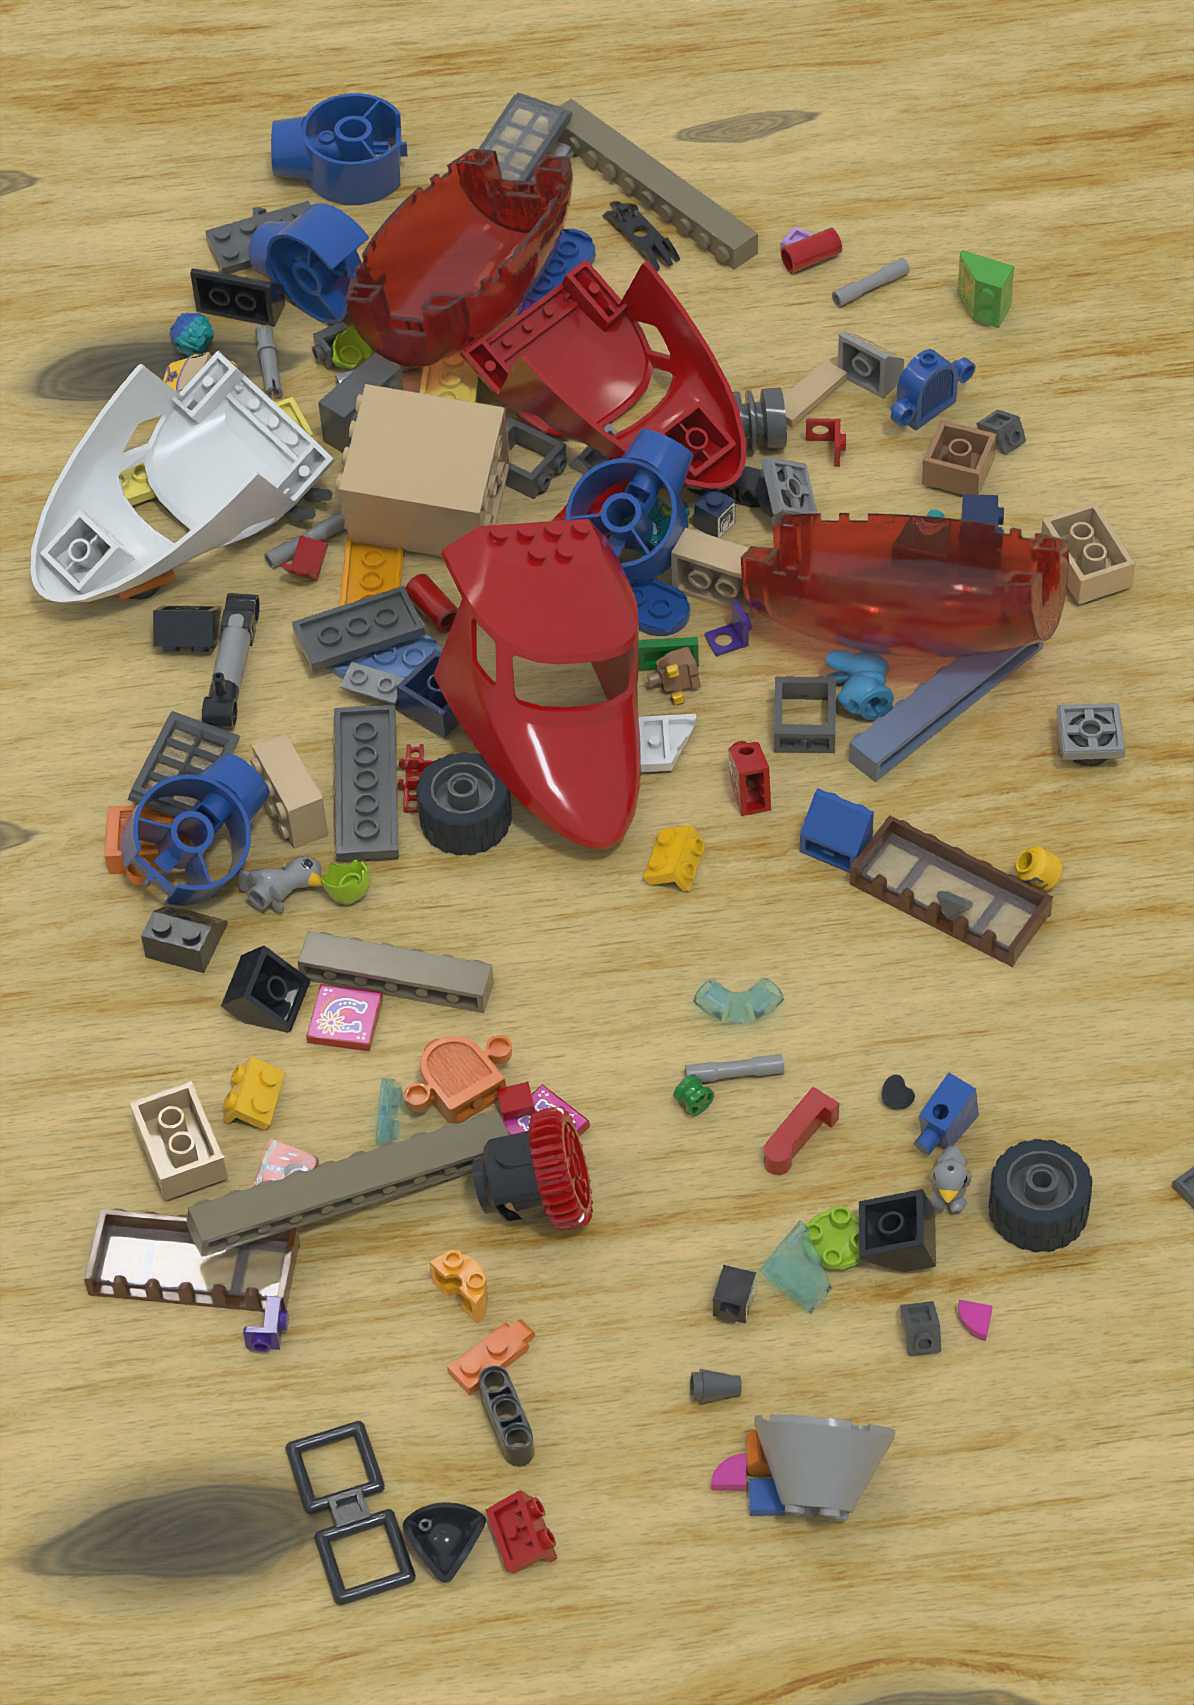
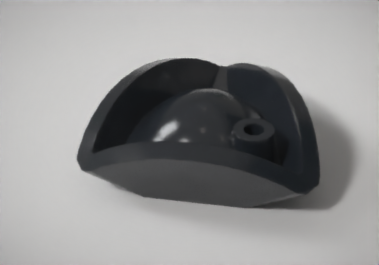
(444, 1536)

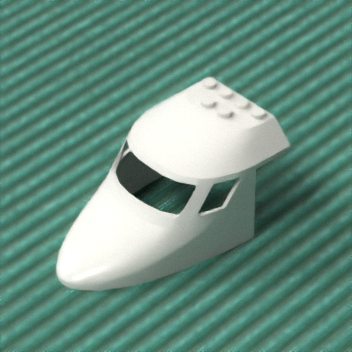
(215, 460)

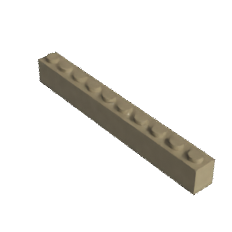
(658, 188)
(340, 1185)

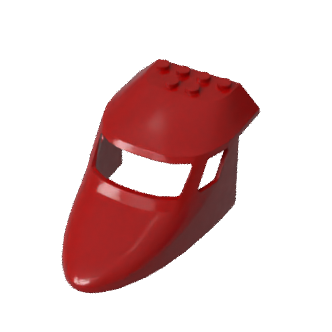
(586, 360)
(551, 599)

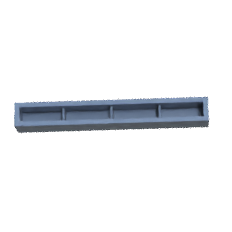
(932, 708)

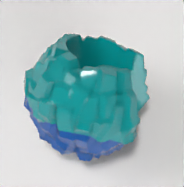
(191, 333)

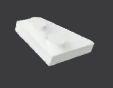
(664, 740)

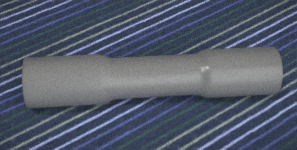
(884, 275)
(320, 532)
(755, 1066)

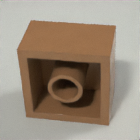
(959, 458)

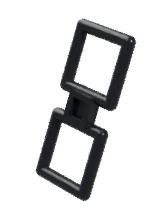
(350, 1513)

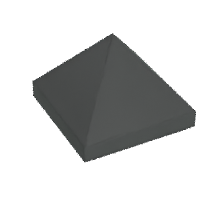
(952, 903)

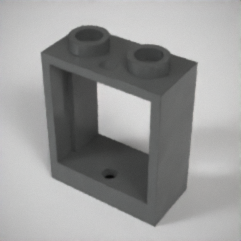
(554, 462)
(789, 736)

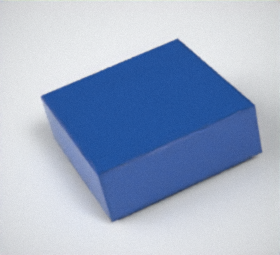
(764, 1498)

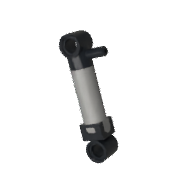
(237, 635)

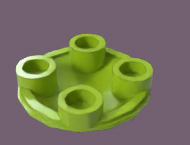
(836, 1238)

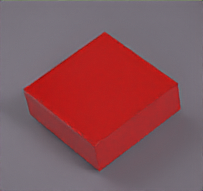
(516, 1101)

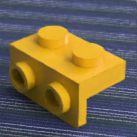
(675, 857)
(253, 1093)

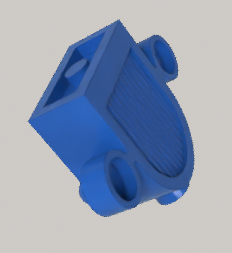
(928, 388)

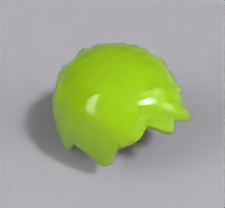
(350, 350)
(347, 883)

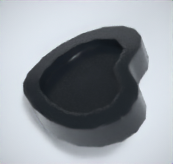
(896, 1093)

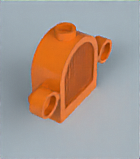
(116, 821)
(459, 1077)

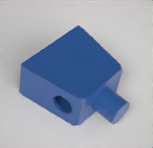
(947, 1114)

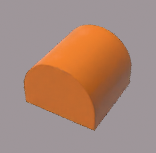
(755, 1456)

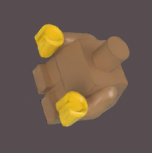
(675, 673)

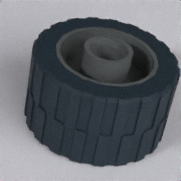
(463, 804)
(1040, 1195)

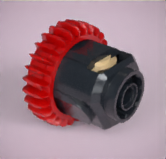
(537, 1173)

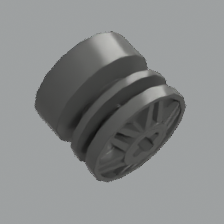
(764, 417)

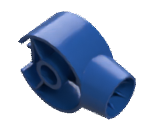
(338, 148)
(311, 259)
(650, 464)
(228, 794)

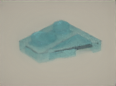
(390, 1100)
(798, 1269)

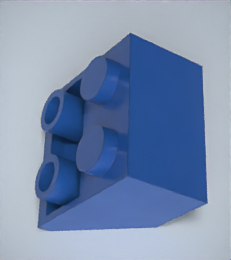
(835, 830)

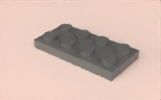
(232, 240)
(358, 628)

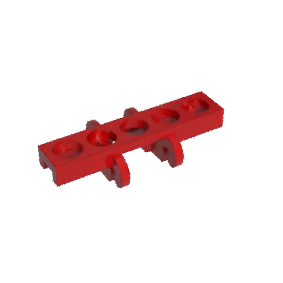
(412, 763)

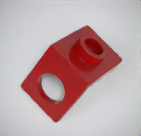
(833, 434)
(307, 558)

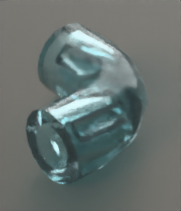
(738, 1006)

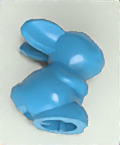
(864, 679)

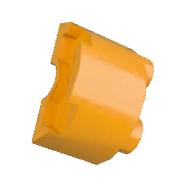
(461, 1276)

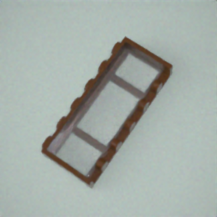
(912, 866)
(158, 1261)

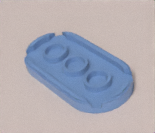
(396, 659)

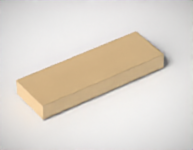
(812, 391)

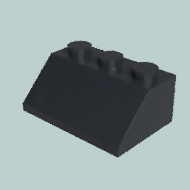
(237, 297)

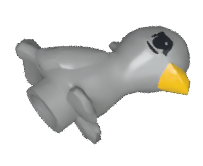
(274, 885)
(950, 1180)

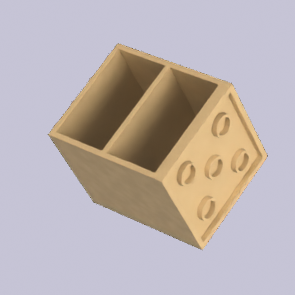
(421, 469)

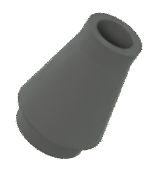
(713, 1385)

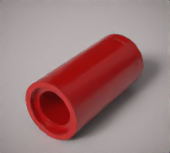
(811, 250)
(432, 602)

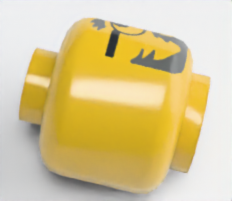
(1039, 868)

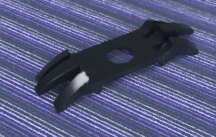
(652, 241)

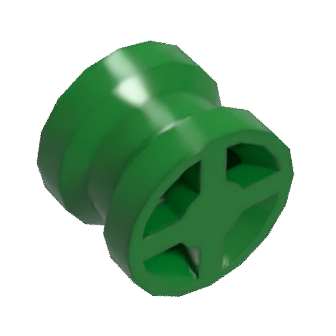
(693, 1095)

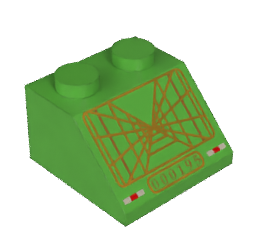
(985, 288)

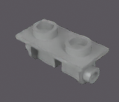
(371, 683)

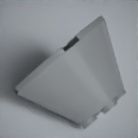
(821, 1461)

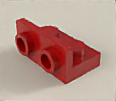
(521, 1531)

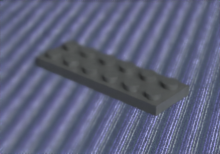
(366, 783)

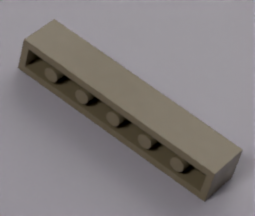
(396, 971)

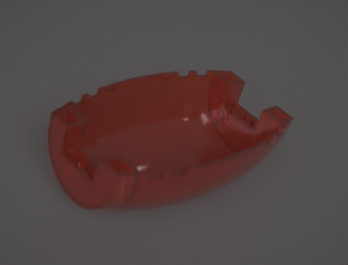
(458, 258)
(909, 584)

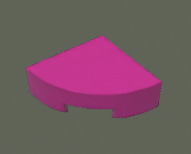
(975, 1317)
(730, 1474)

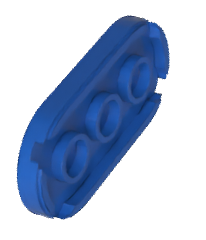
(571, 251)
(660, 607)

